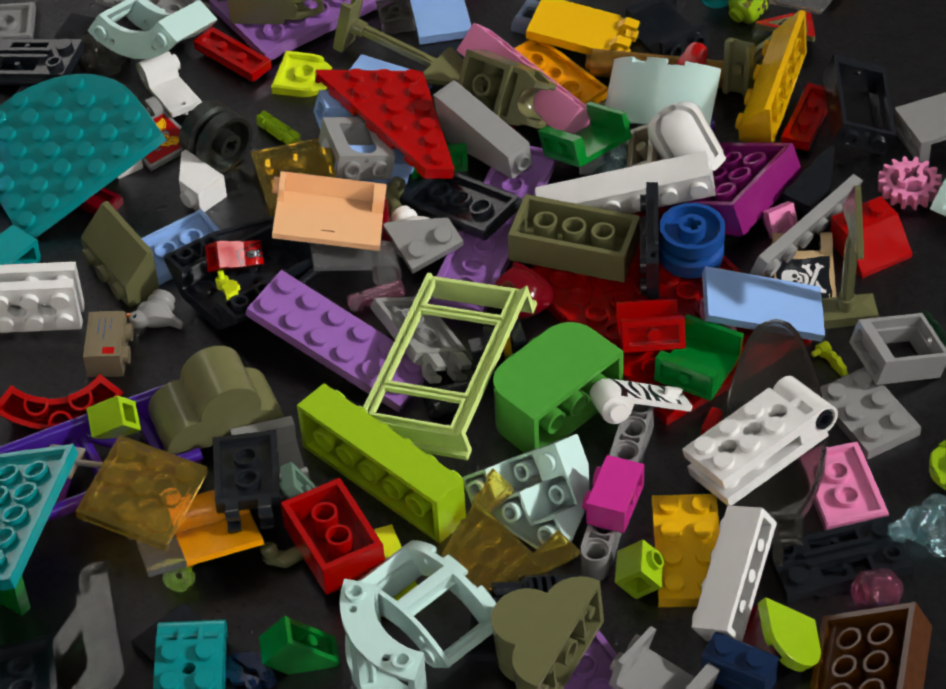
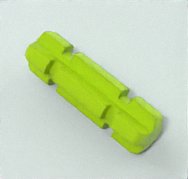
(277, 128)

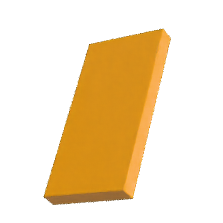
(564, 71)

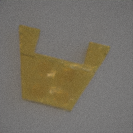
(492, 550)

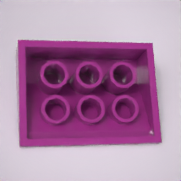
(750, 182)

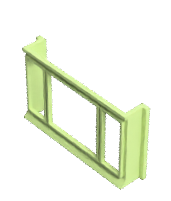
(434, 437)

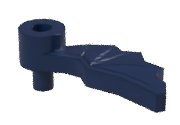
(253, 663)

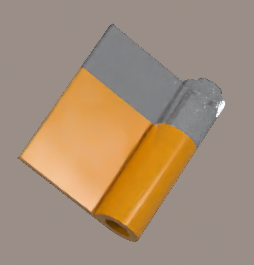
(200, 538)

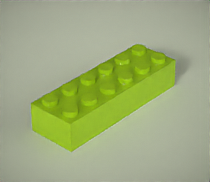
(382, 462)

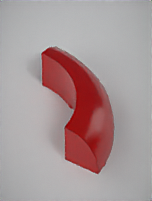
(45, 413)

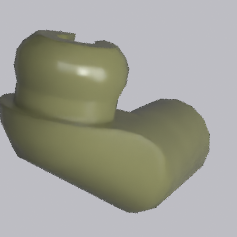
(394, 191)
(280, 558)

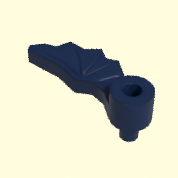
(237, 675)

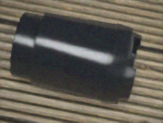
(439, 408)

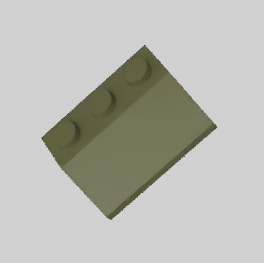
(119, 256)

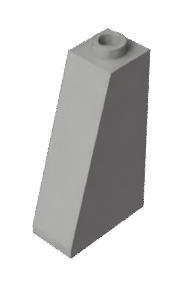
(484, 133)

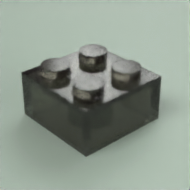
(395, 16)

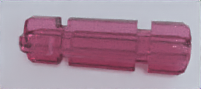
(357, 301)

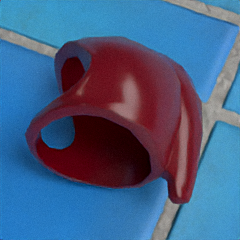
(539, 288)

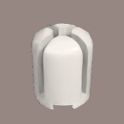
(683, 131)

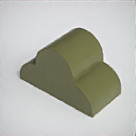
(210, 400)
(546, 634)

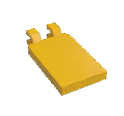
(581, 27)

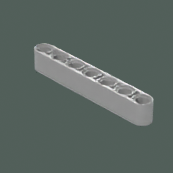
(630, 444)

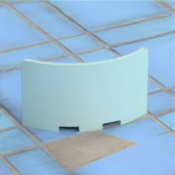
(650, 86)

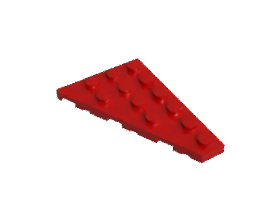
(398, 111)

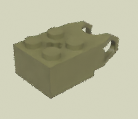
(270, 11)
(504, 86)

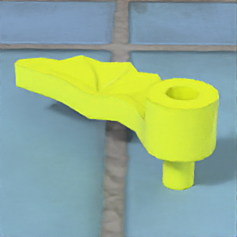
(228, 287)
(825, 351)

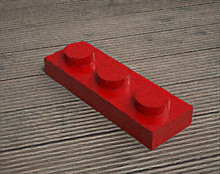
(232, 54)
(806, 118)

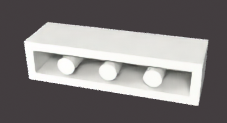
(734, 572)

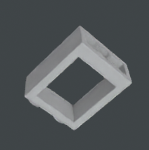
(870, 345)

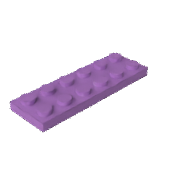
(330, 335)

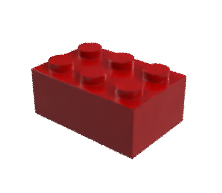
(332, 534)

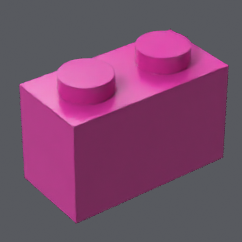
(614, 493)

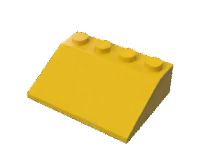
(773, 82)

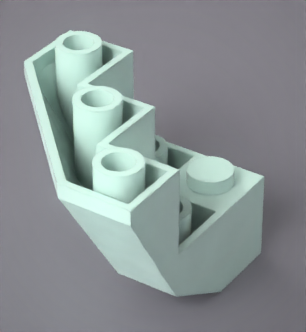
(547, 490)

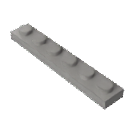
(803, 230)

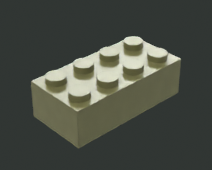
(574, 238)

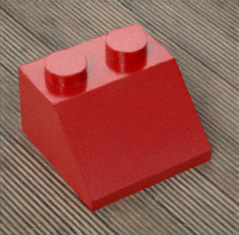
(882, 236)

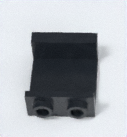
(664, 29)

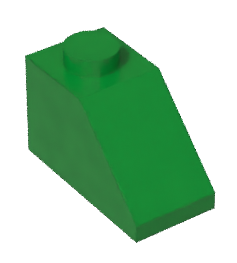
(297, 647)

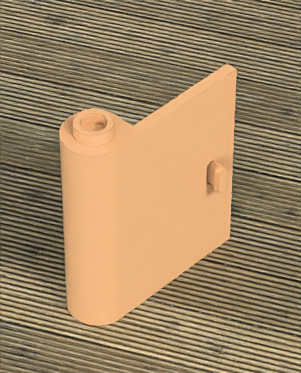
(328, 210)

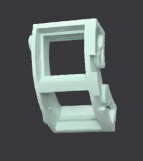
(159, 28)
(443, 574)
(369, 643)

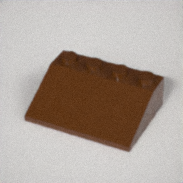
(873, 649)

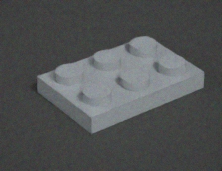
(869, 413)

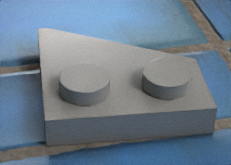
(423, 240)

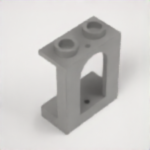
(345, 131)

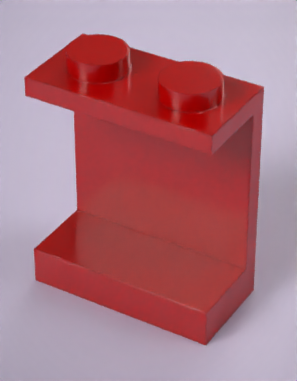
(650, 325)

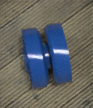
(691, 239)

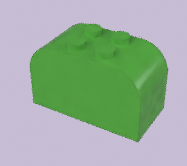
(548, 383)

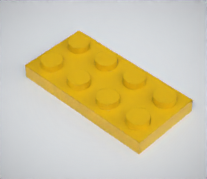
(685, 535)

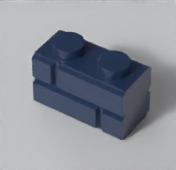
(740, 663)

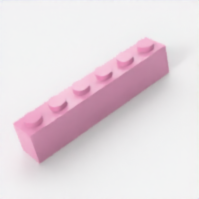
(556, 107)

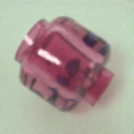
(876, 589)

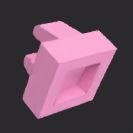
(779, 218)

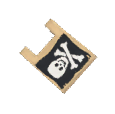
(811, 266)

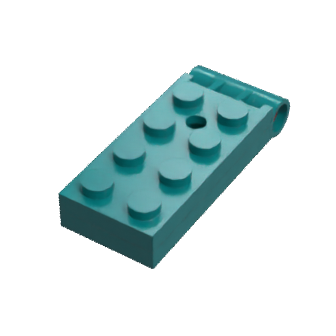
(191, 655)

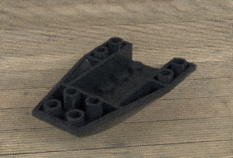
(199, 286)

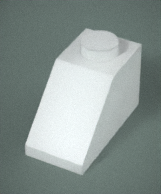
(199, 183)

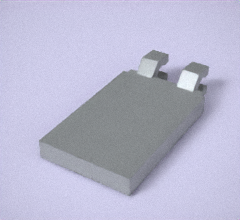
(432, 342)

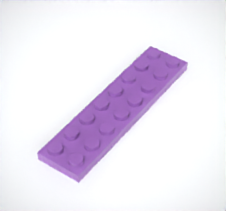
(489, 259)

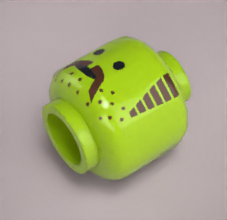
(746, 10)

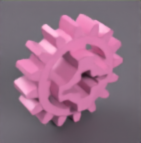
(909, 182)

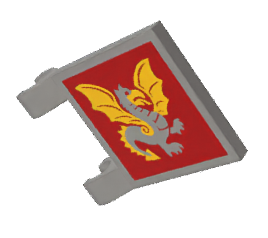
(170, 128)

